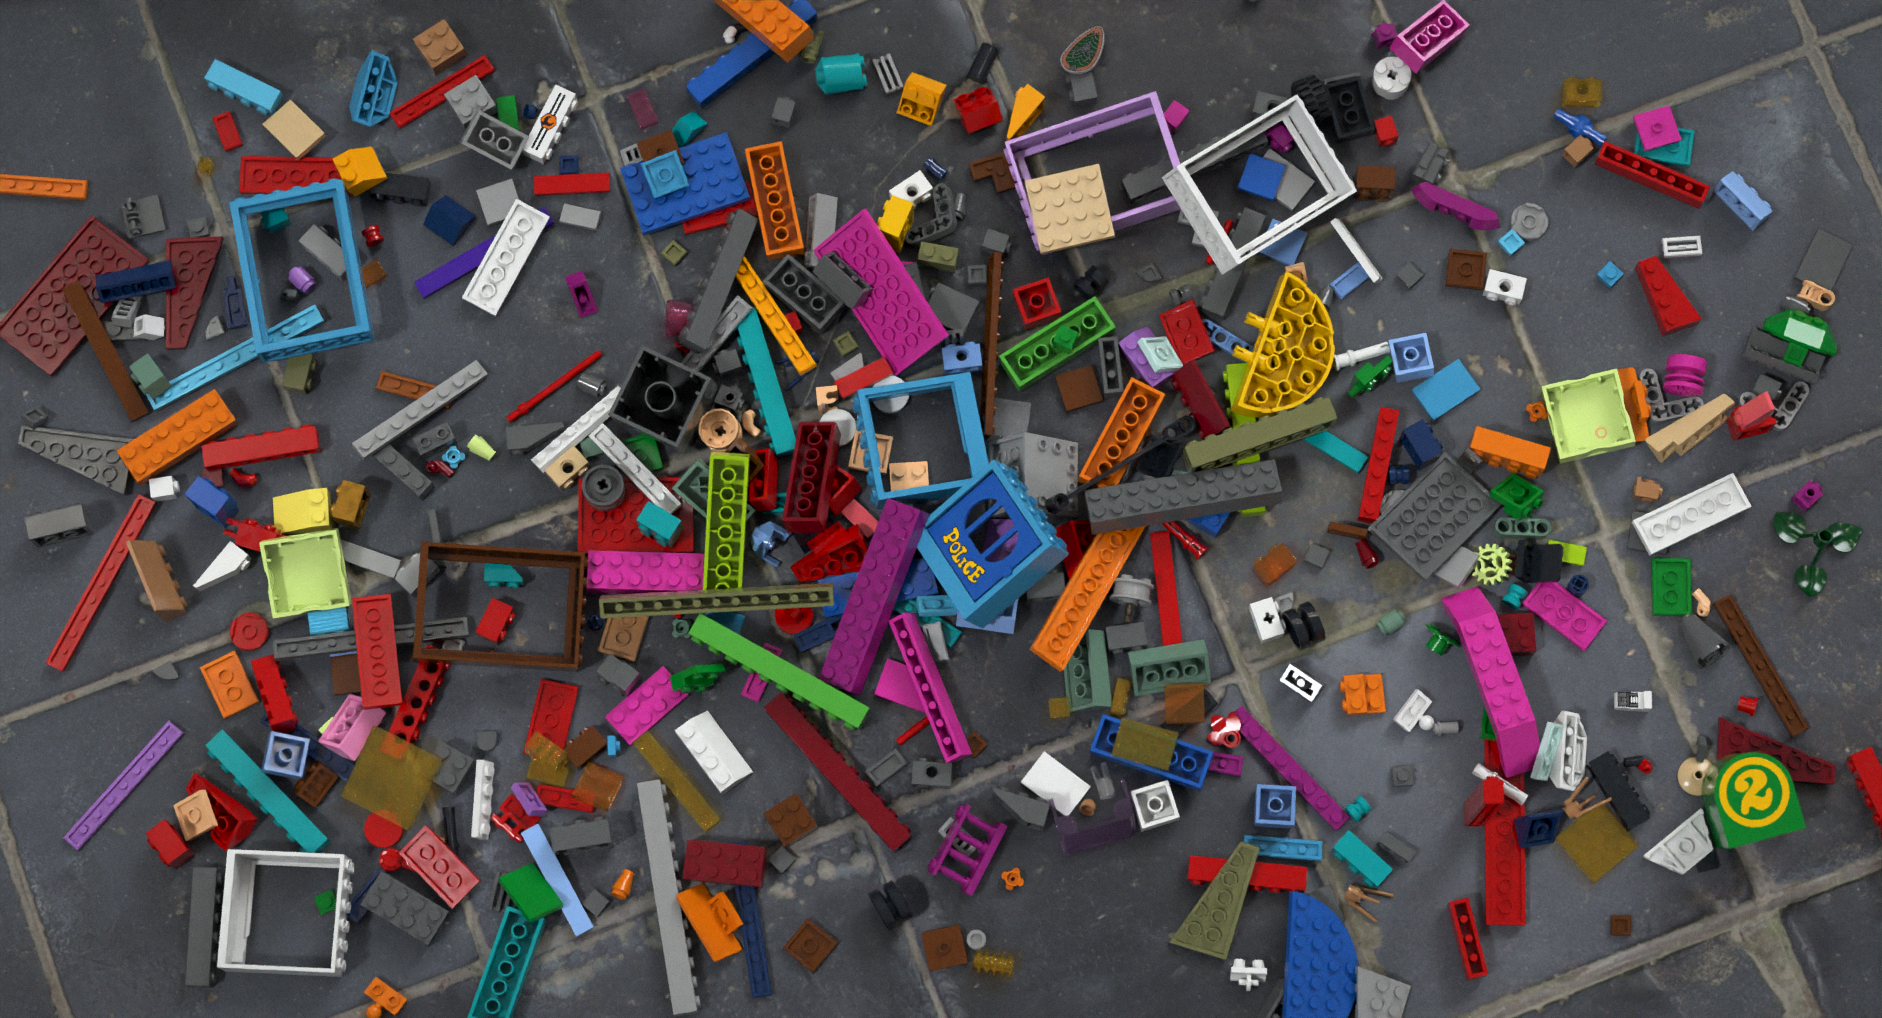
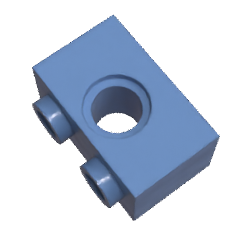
(953, 365)

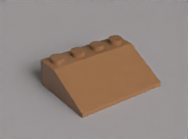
(157, 579)

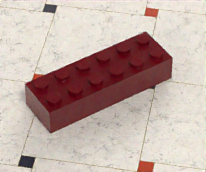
(811, 477)

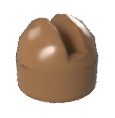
(1087, 807)

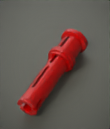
(1189, 542)

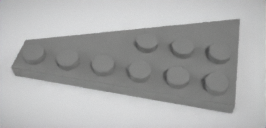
(1379, 995)

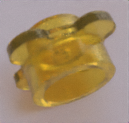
(205, 165)

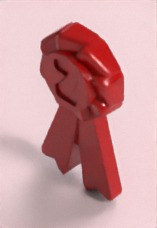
(391, 861)

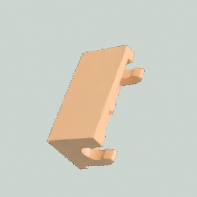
(825, 396)

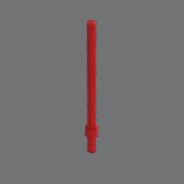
(524, 408)

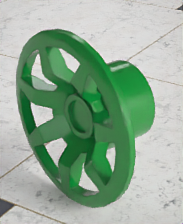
(1440, 642)

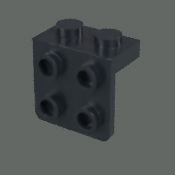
(1159, 460)
(1538, 562)

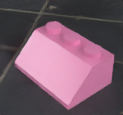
(350, 728)

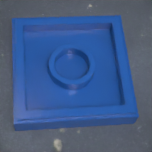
(1261, 177)

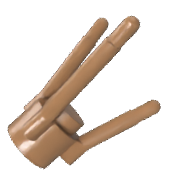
(1574, 809)
(1355, 894)

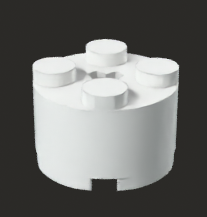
(1385, 86)

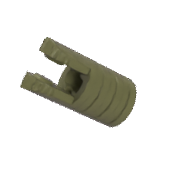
(810, 52)

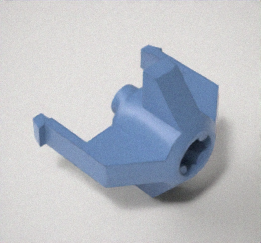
(763, 539)

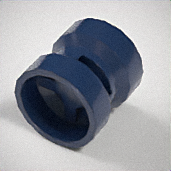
(1400, 474)
(1576, 588)

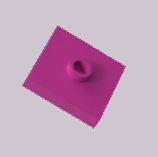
(1656, 128)

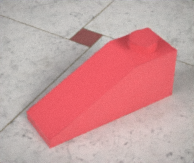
(1754, 411)

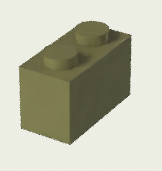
(938, 256)
(298, 373)

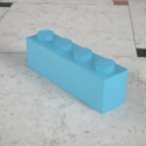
(243, 87)

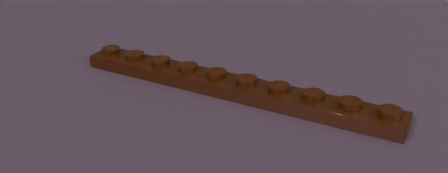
(991, 339)

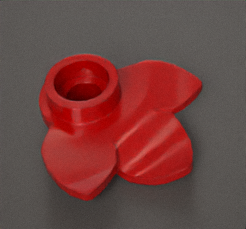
(1223, 728)

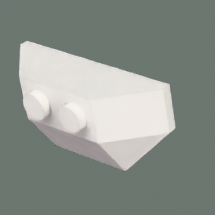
(1570, 756)

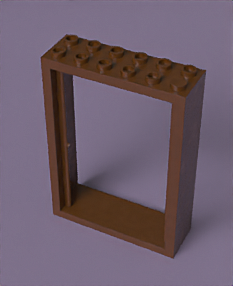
(576, 602)

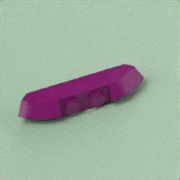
(1449, 203)

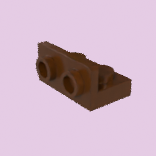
(315, 783)

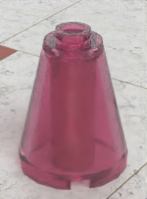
(676, 315)

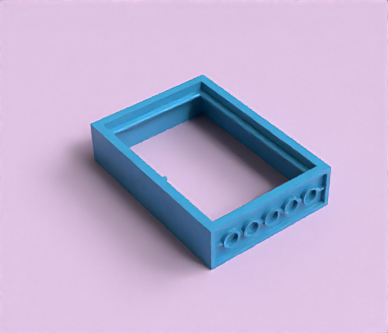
(358, 334)

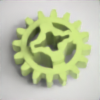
(1496, 558)

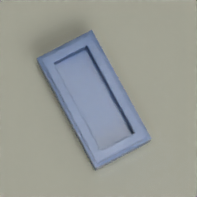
(1349, 281)

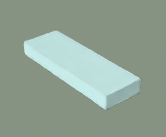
(1547, 751)

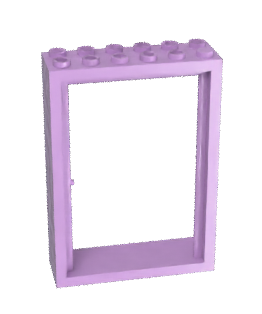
(1087, 126)

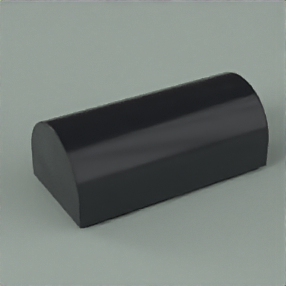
(983, 63)

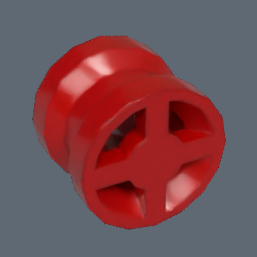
(372, 236)

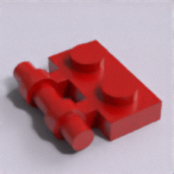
(513, 809)

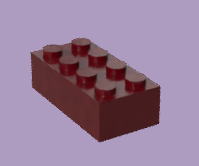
(725, 864)

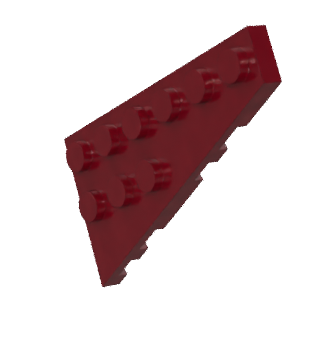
(192, 267)
(1801, 766)

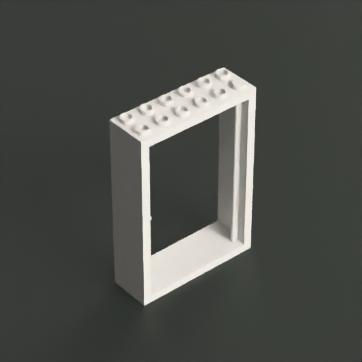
(1314, 148)

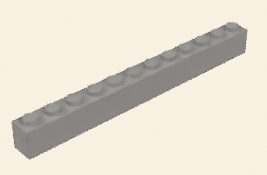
(666, 887)

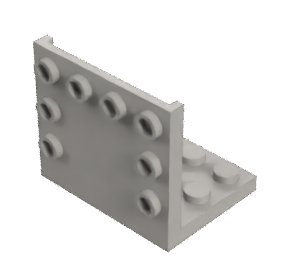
(1042, 464)

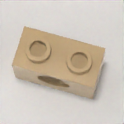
(573, 458)

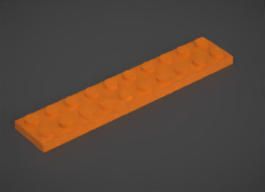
(1083, 596)

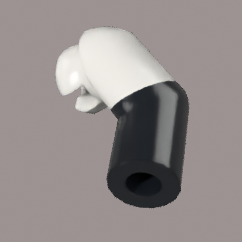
(731, 32)

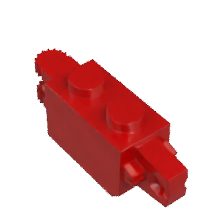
(251, 533)

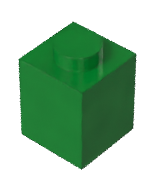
(1065, 339)

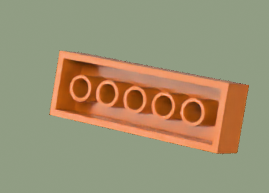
(771, 24)
(774, 201)
(1123, 432)
(177, 437)

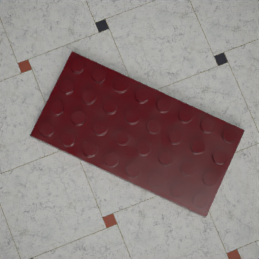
(42, 319)

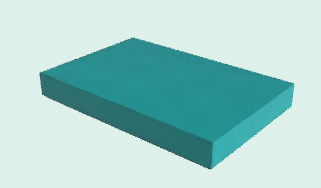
(1675, 154)

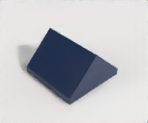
(448, 219)
(1537, 828)

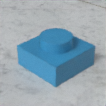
(1610, 274)
(613, 746)

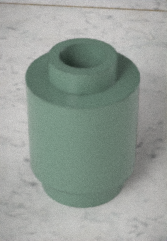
(1391, 622)

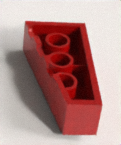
(273, 694)

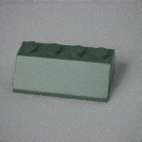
(1169, 666)
(1088, 674)

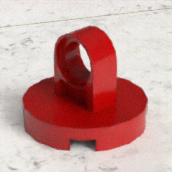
(794, 619)

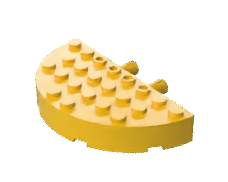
(1289, 353)

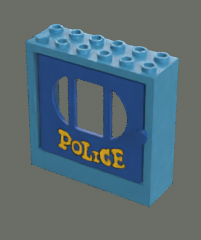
(961, 566)

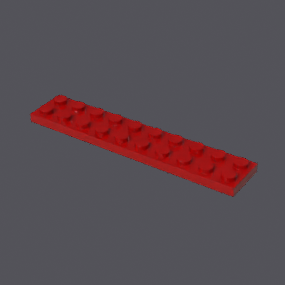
(1503, 855)

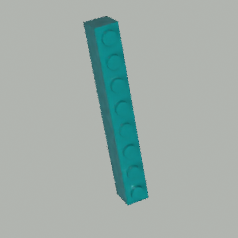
(767, 385)
(263, 789)

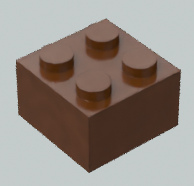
(1374, 183)
(790, 821)

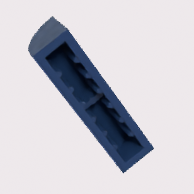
(135, 281)

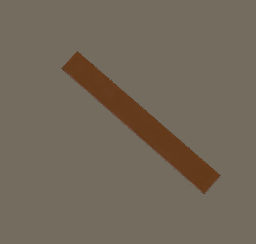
(105, 351)
(1760, 666)

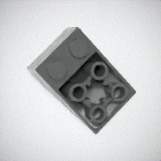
(1028, 811)

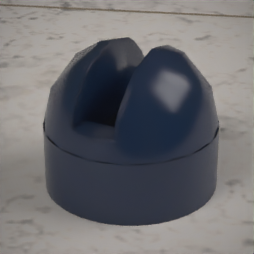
(530, 111)
(591, 624)

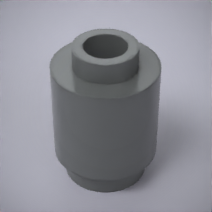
(1795, 303)
(592, 384)

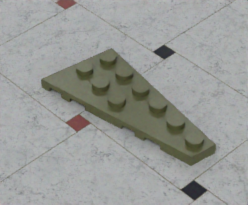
(1216, 914)

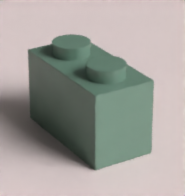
(150, 376)

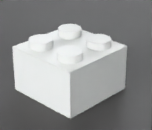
(1154, 805)

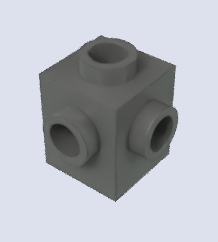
(725, 395)

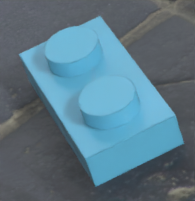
(935, 606)

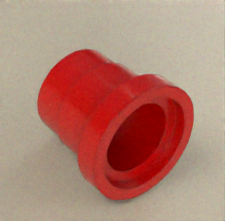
(1747, 705)

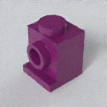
(1384, 35)
(1280, 138)
(1805, 501)

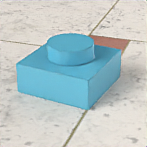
(1511, 242)

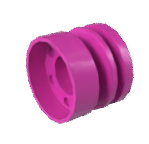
(1684, 375)

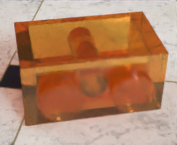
(1274, 564)

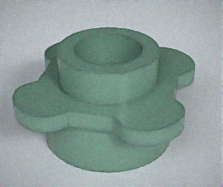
(681, 633)

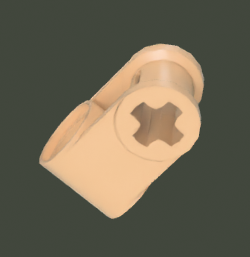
(1814, 295)

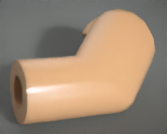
(1703, 603)

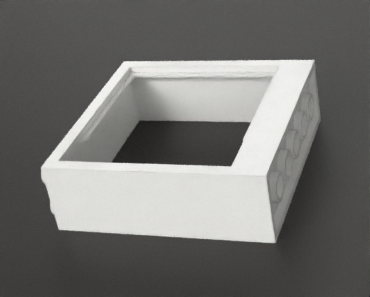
(238, 908)

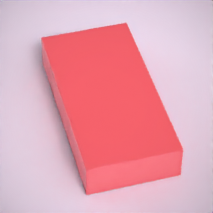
(859, 515)

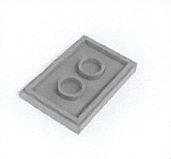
(1293, 183)

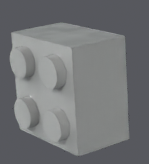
(468, 98)

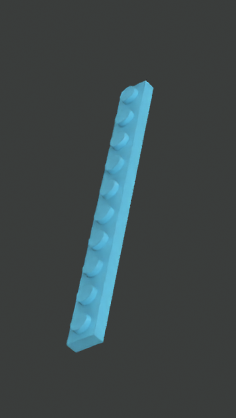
(235, 358)

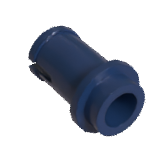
(935, 168)

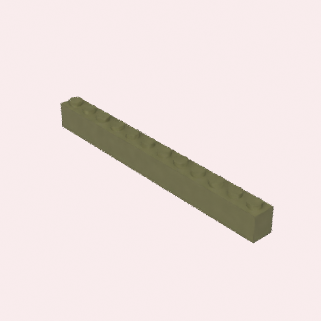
(716, 600)

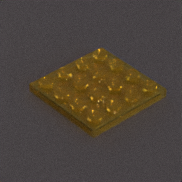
(391, 777)

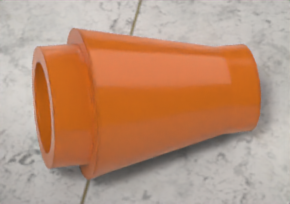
(622, 886)

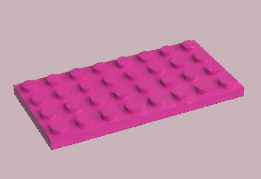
(895, 310)

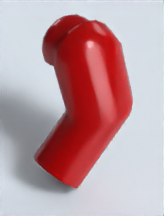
(243, 480)

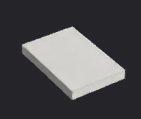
(1053, 780)

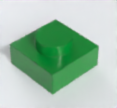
(1795, 354)
(326, 902)

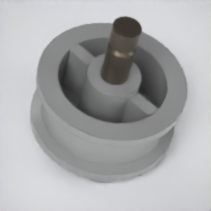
(1131, 593)

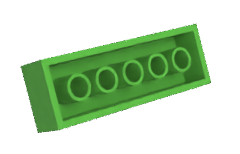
(1036, 356)

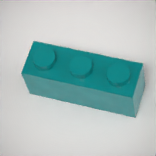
(1361, 860)

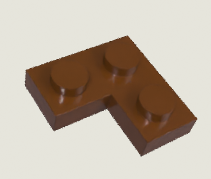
(995, 167)

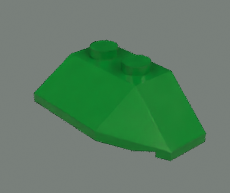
(1802, 330)

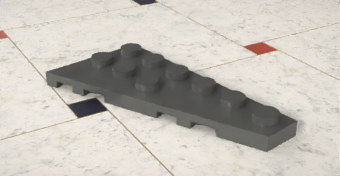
(83, 453)

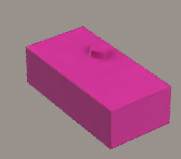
(1429, 36)

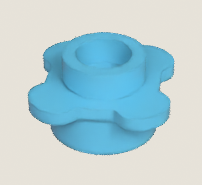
(453, 452)

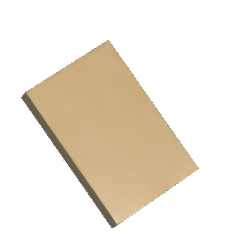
(294, 129)

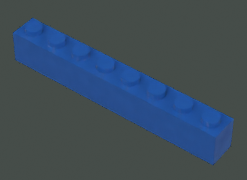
(739, 61)

